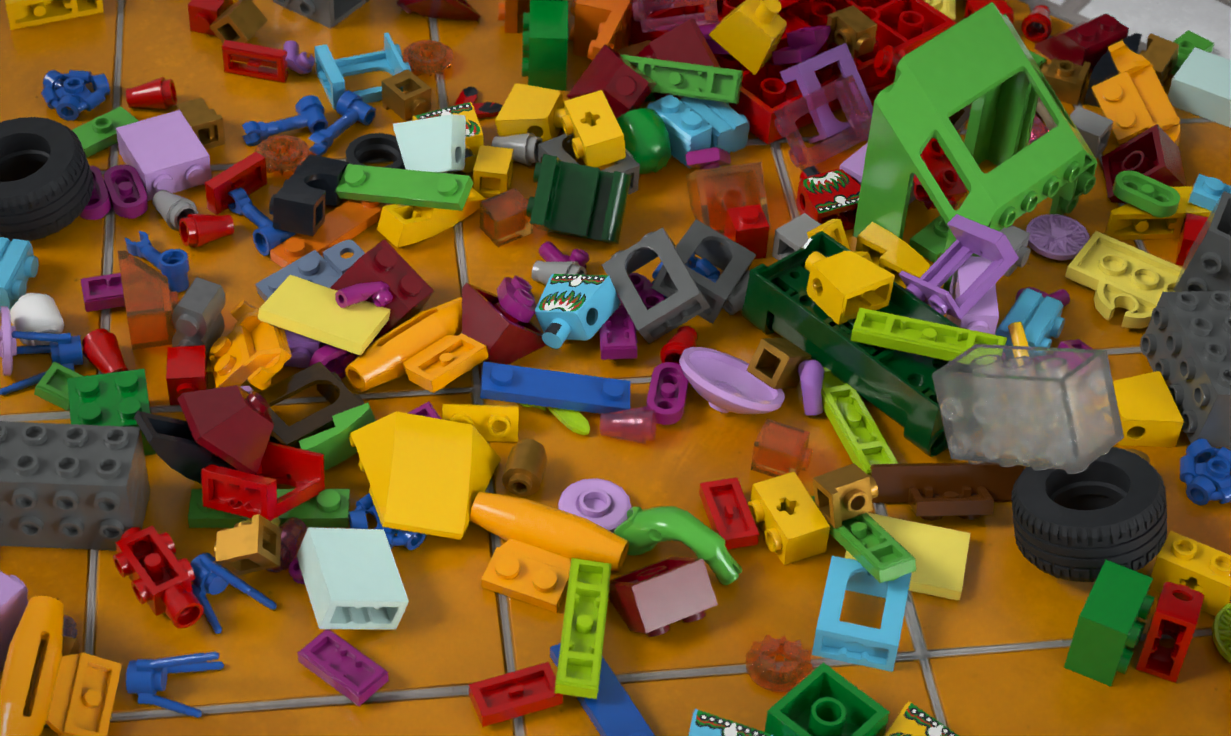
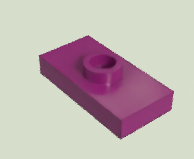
(708, 158)
(103, 292)
(618, 336)
(343, 667)

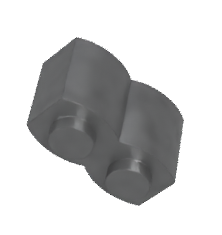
(199, 315)

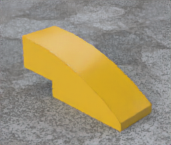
(412, 224)
(891, 252)

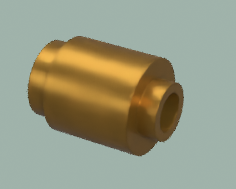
(525, 468)

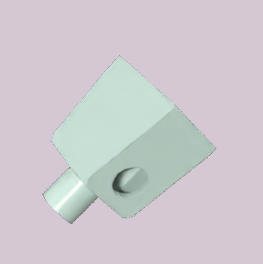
(433, 143)

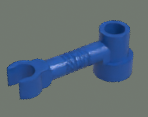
(351, 109)
(310, 115)
(265, 236)
(171, 263)

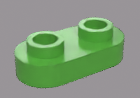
(1146, 193)

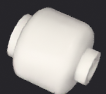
(36, 314)

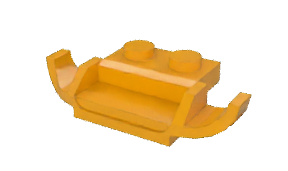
(1135, 97)
(249, 351)

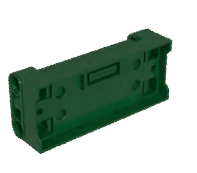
(887, 378)

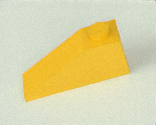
(36, 12)
(1136, 224)

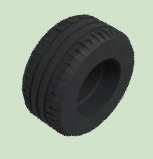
(41, 178)
(1081, 519)

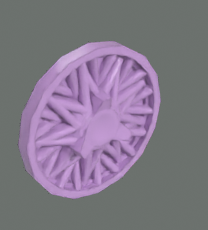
(1056, 236)
(7, 343)
(597, 501)

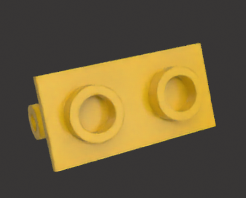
(493, 422)

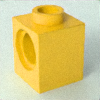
(493, 170)

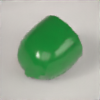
(646, 139)

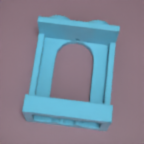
(332, 71)
(856, 642)

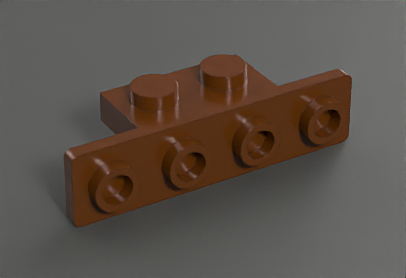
(945, 488)

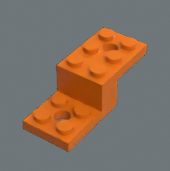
(600, 24)

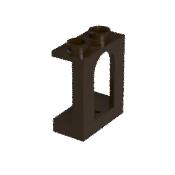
(328, 385)

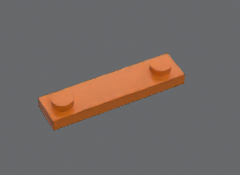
(339, 225)

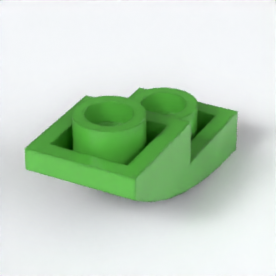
(335, 441)

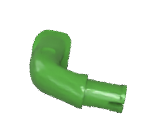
(669, 523)

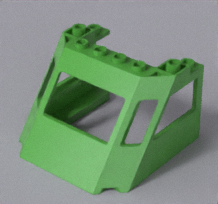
(992, 69)

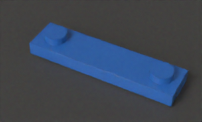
(553, 389)
(613, 710)

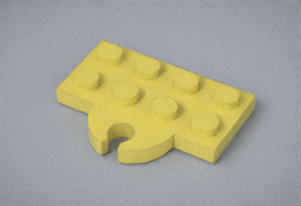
(1122, 278)

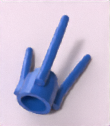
(63, 349)
(214, 579)
(151, 675)

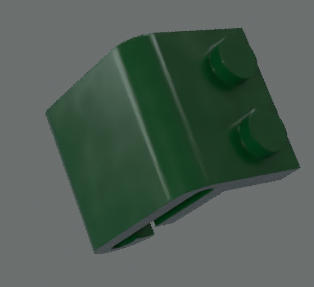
(578, 200)

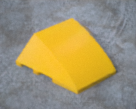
(424, 471)

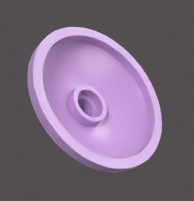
(727, 384)

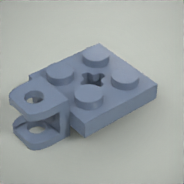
(314, 268)

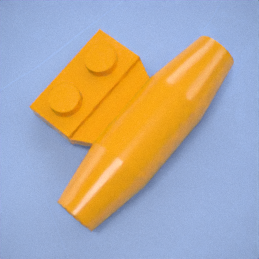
(424, 348)
(540, 547)
(43, 687)

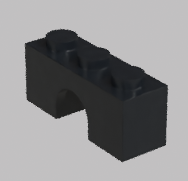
(302, 199)

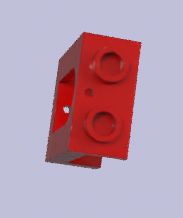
(257, 494)

